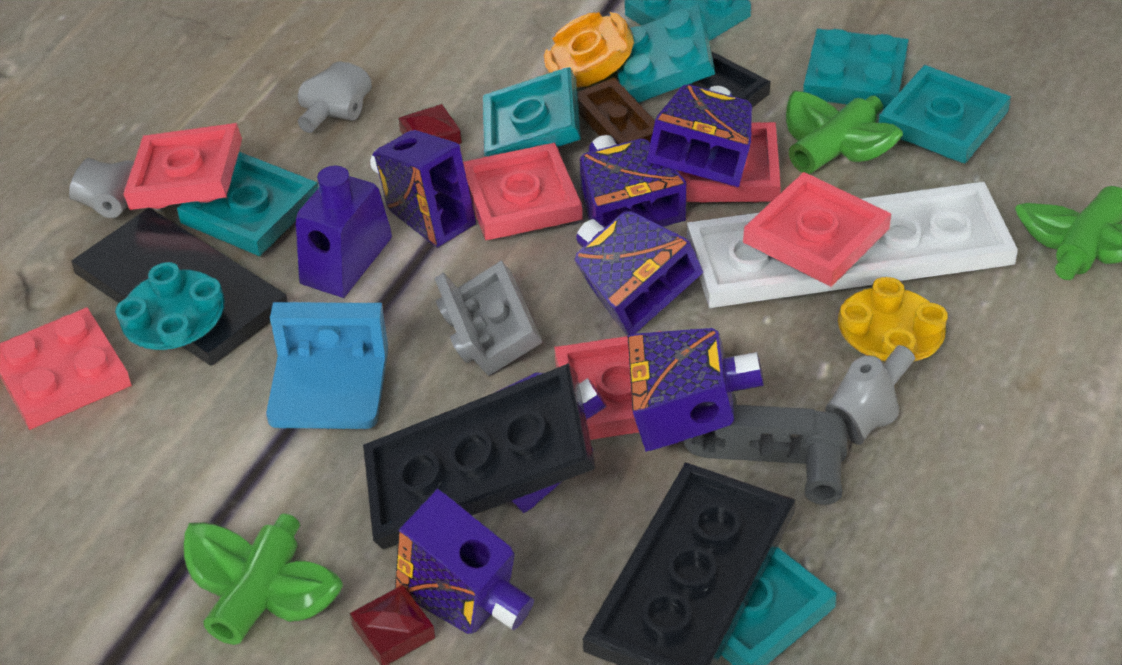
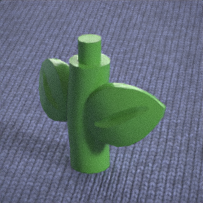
(827, 133)
(1077, 235)
(255, 576)

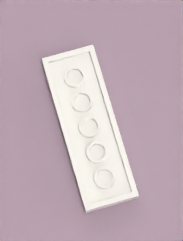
(927, 237)

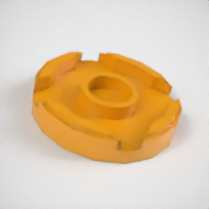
(591, 47)

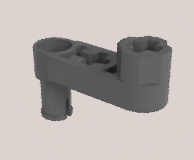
(819, 444)

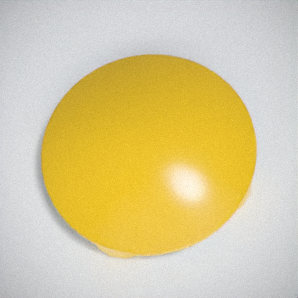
(890, 316)

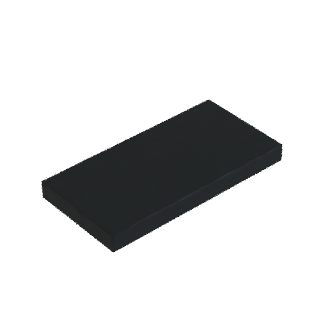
(148, 239)
(481, 452)
(690, 572)

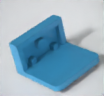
(327, 365)

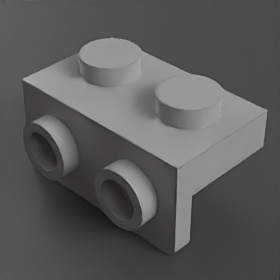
(488, 318)

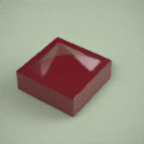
(432, 121)
(392, 625)

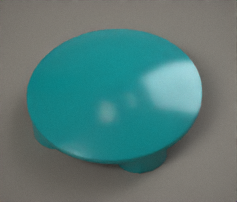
(171, 308)

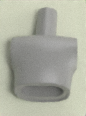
(333, 93)
(102, 186)
(868, 393)

